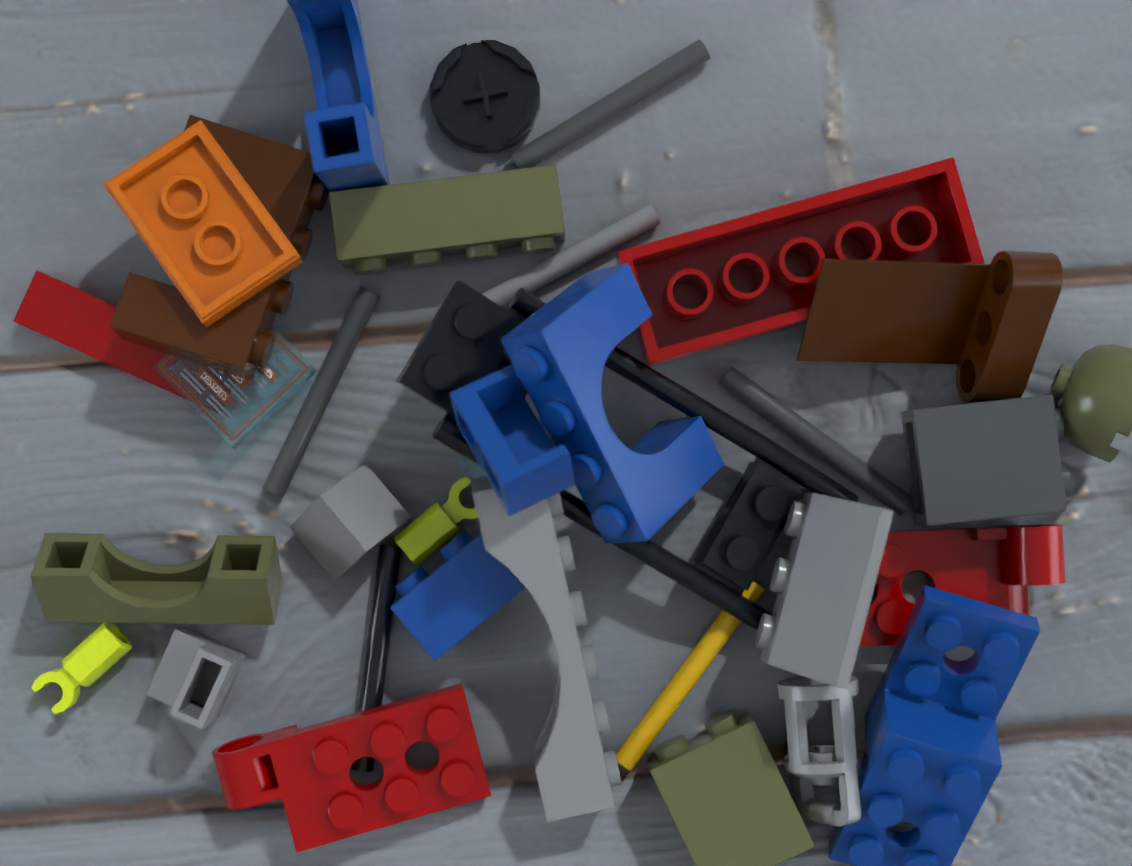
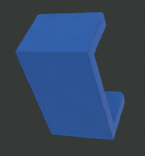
(510, 441)

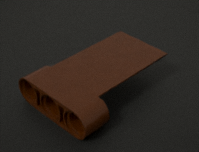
(938, 313)

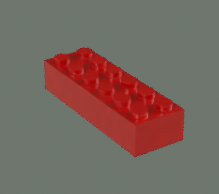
(764, 266)

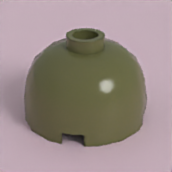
(1096, 399)

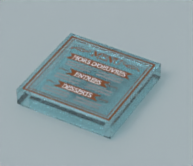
(233, 403)

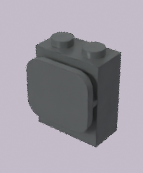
(985, 460)

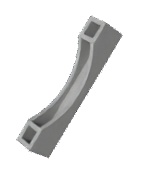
(569, 752)

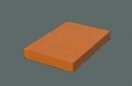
(203, 223)

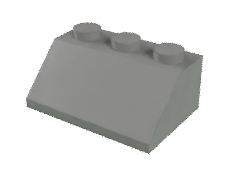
(823, 587)

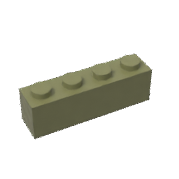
(447, 218)

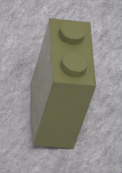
(729, 796)

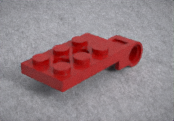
(313, 766)

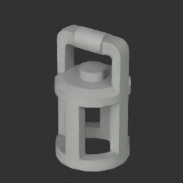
(822, 762)

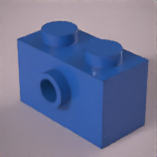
(454, 594)

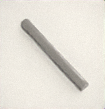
(575, 255)

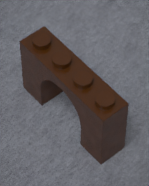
(240, 341)

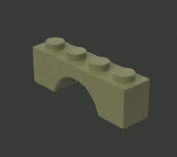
(95, 582)

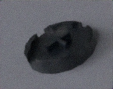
(485, 96)

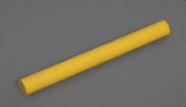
(681, 684)

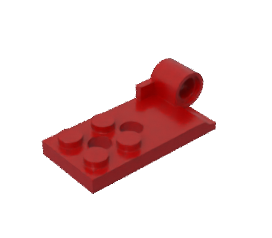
(972, 562)

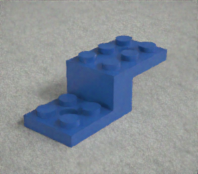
(934, 732)

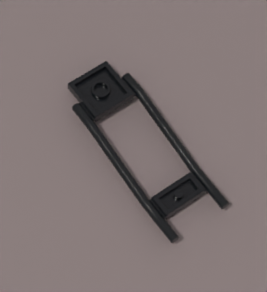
(467, 346)

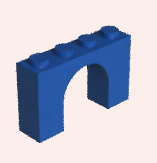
(345, 126)
(561, 365)

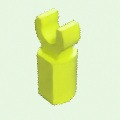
(435, 525)
(85, 664)

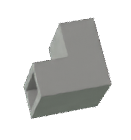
(349, 521)
(195, 676)

